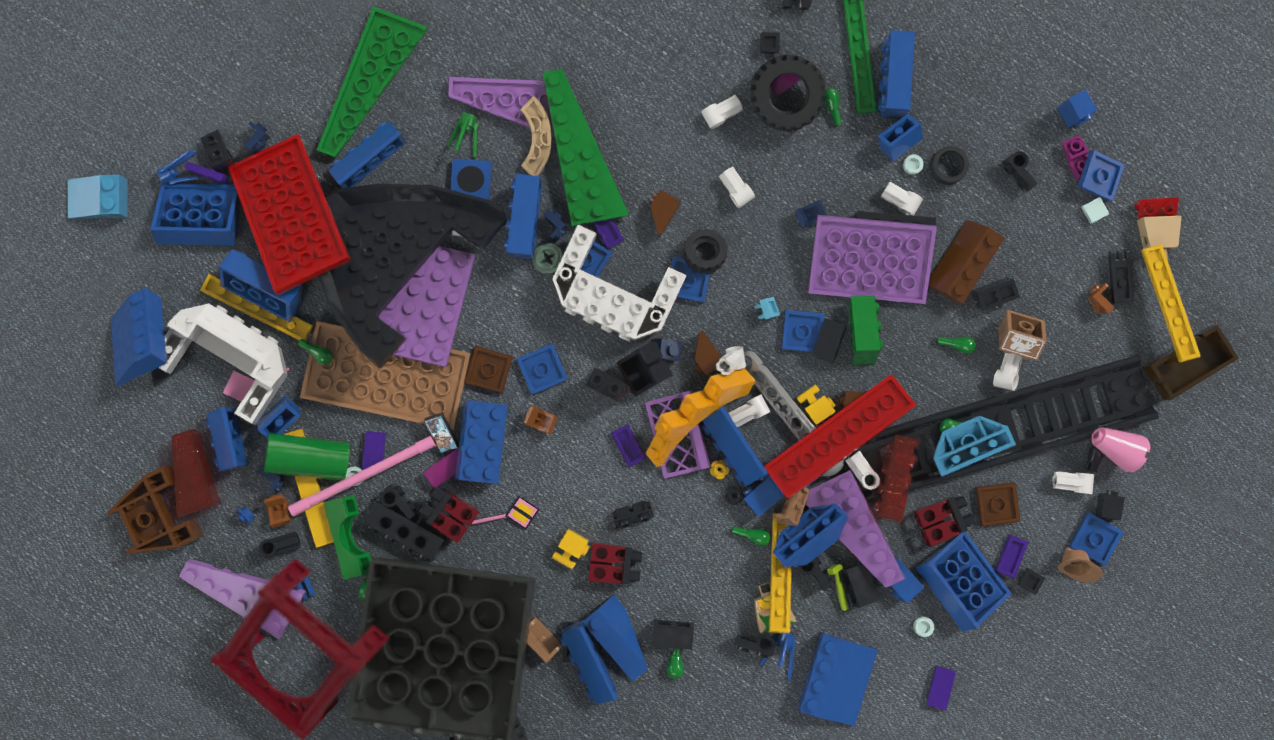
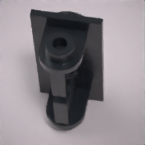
(624, 518)

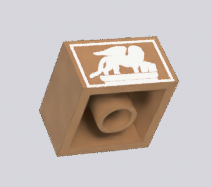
(1022, 335)

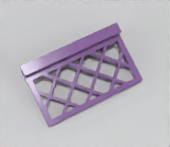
(695, 435)

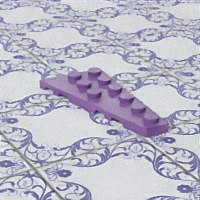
(500, 96)
(861, 529)
(234, 591)

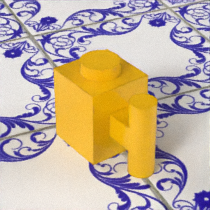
(819, 408)
(573, 545)

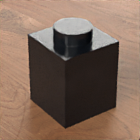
(1110, 505)

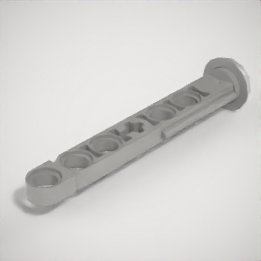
(788, 414)

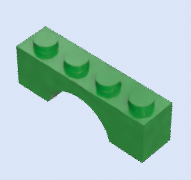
(351, 558)

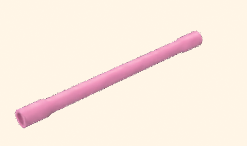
(305, 503)

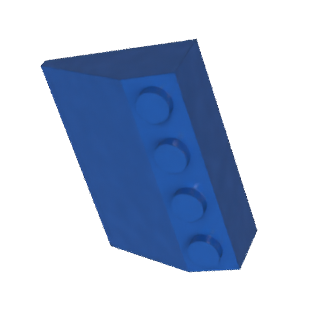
(196, 214)
(138, 336)
(964, 581)
(837, 679)

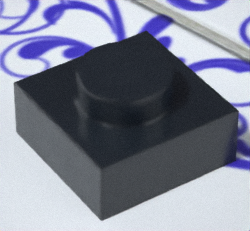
(769, 42)
(1031, 581)

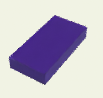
(207, 173)
(608, 233)
(628, 445)
(373, 448)
(1011, 556)
(940, 687)

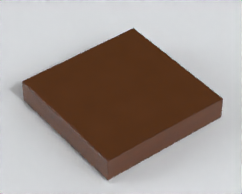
(488, 369)
(997, 504)

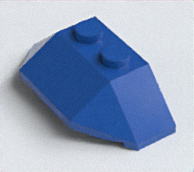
(814, 534)

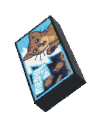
(441, 432)

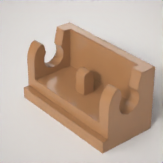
(793, 508)
(542, 640)

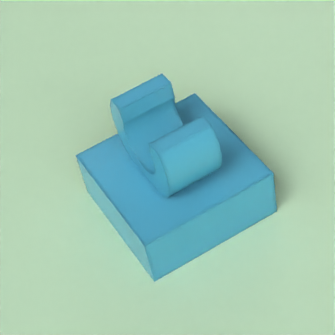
(769, 308)

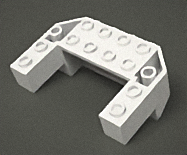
(606, 303)
(233, 343)

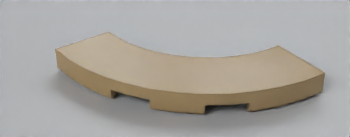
(541, 137)

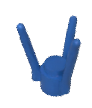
(169, 172)
(786, 642)

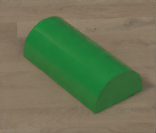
(306, 457)

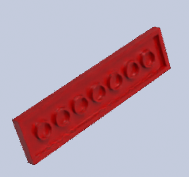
(839, 436)

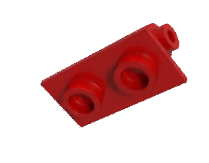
(1157, 207)

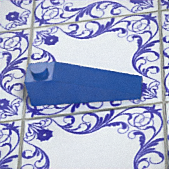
(615, 633)

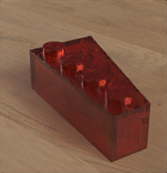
(192, 475)
(896, 479)

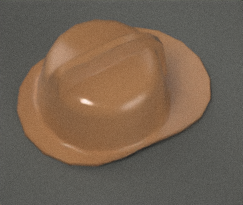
(1079, 567)

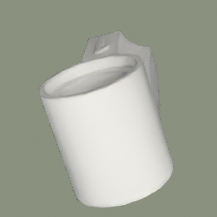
(718, 113)
(739, 191)
(906, 201)
(732, 360)
(1007, 375)
(751, 410)
(861, 469)
(1077, 482)

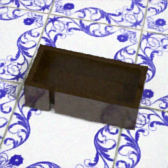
(1176, 377)

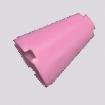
(1122, 448)

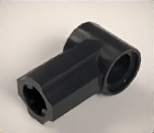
(281, 544)

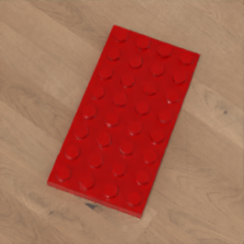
(288, 214)

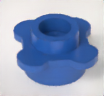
(245, 515)

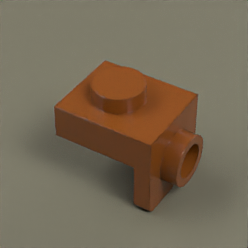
(1100, 303)
(540, 419)
(278, 510)

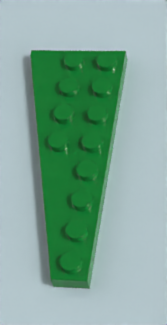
(378, 58)
(585, 175)

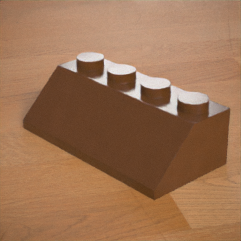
(965, 261)

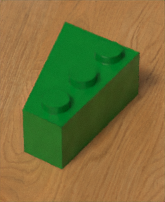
(864, 330)

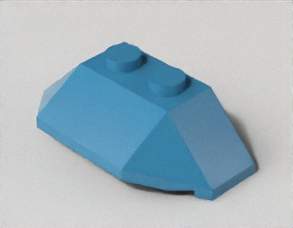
(970, 443)

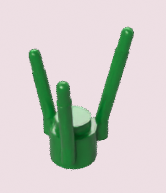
(465, 124)

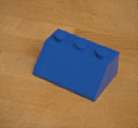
(226, 439)

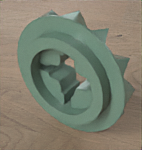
(539, 258)

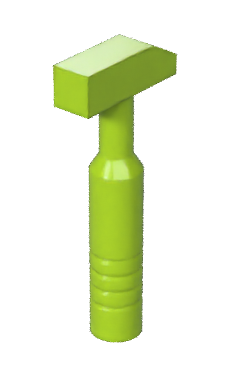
(834, 570)

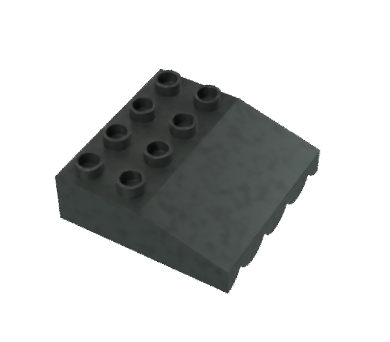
(449, 650)

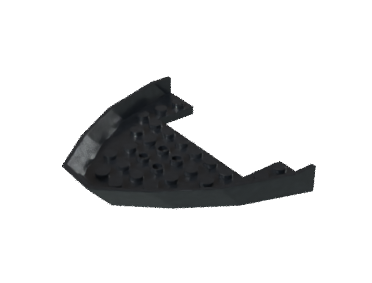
(388, 239)

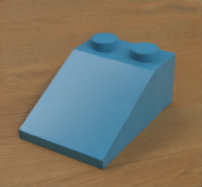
(97, 197)

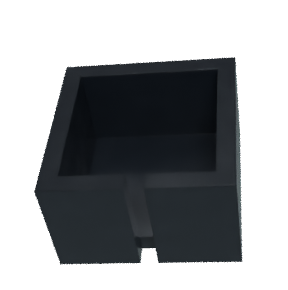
(644, 368)

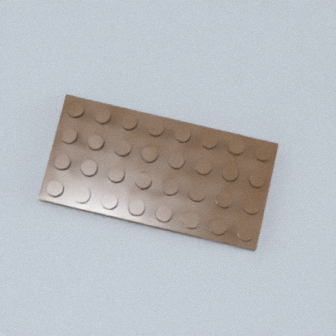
(398, 390)

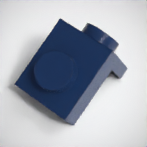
(258, 140)
(807, 215)
(555, 219)
(669, 349)
(277, 480)

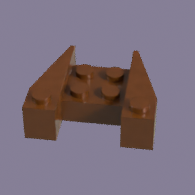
(148, 516)

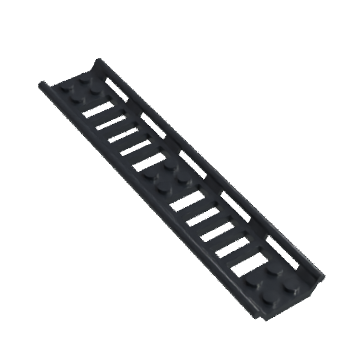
(1123, 390)

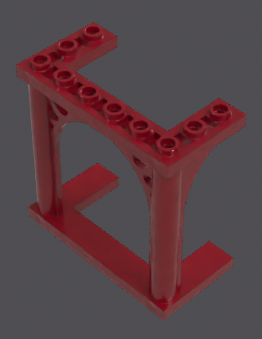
(276, 596)

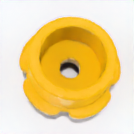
(714, 469)

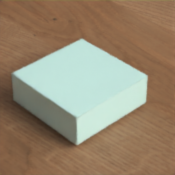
(1095, 210)

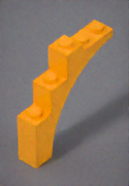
(696, 407)

